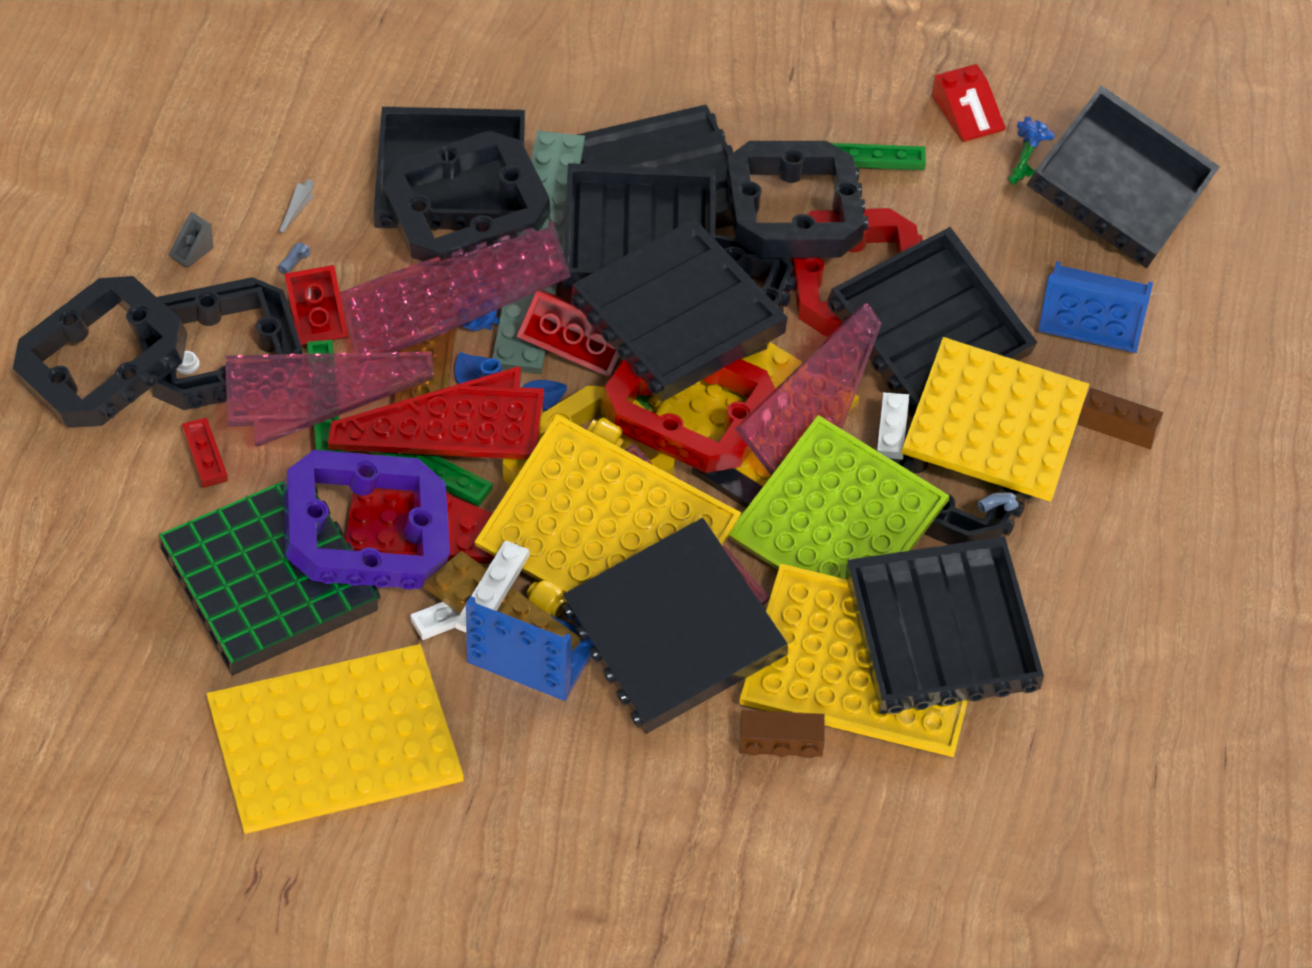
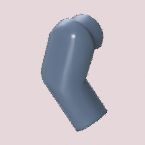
(297, 252)
(997, 499)

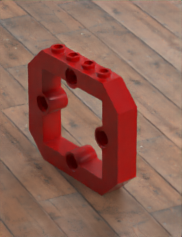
(883, 227)
(667, 432)

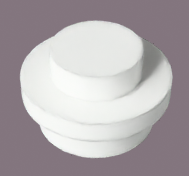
(190, 364)

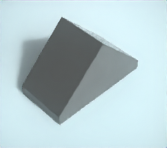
(193, 240)

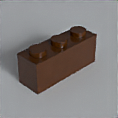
(1120, 418)
(782, 733)

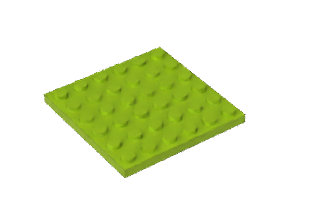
(836, 504)

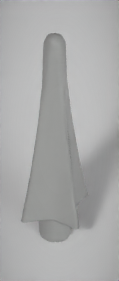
(300, 199)

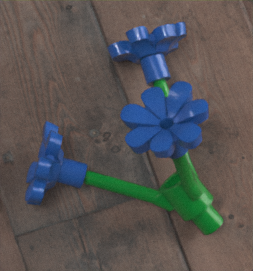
(1033, 133)

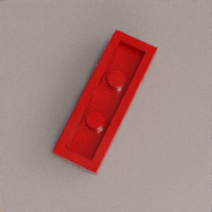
(205, 452)

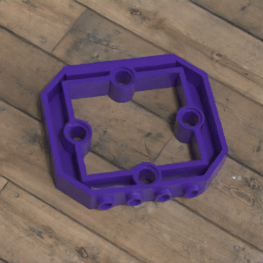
(362, 473)

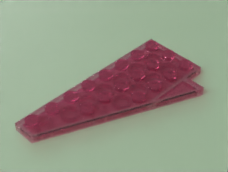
(819, 386)
(305, 389)

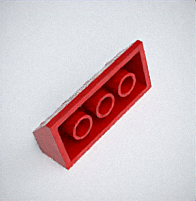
(566, 332)

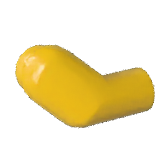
(659, 406)

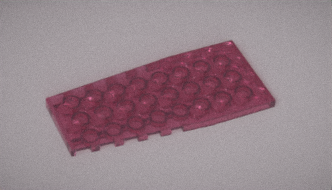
(448, 293)

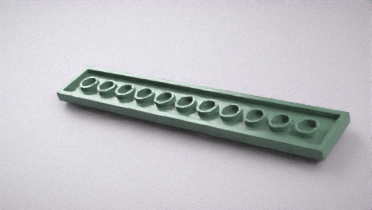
(551, 159)

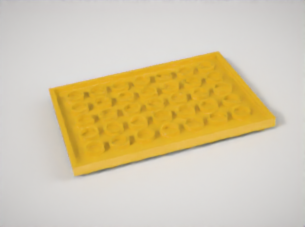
(592, 507)
(830, 670)
(333, 738)

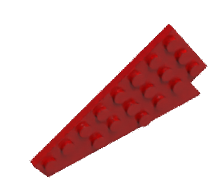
(468, 419)
(380, 518)

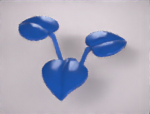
(473, 367)

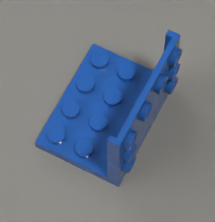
(1095, 308)
(524, 651)

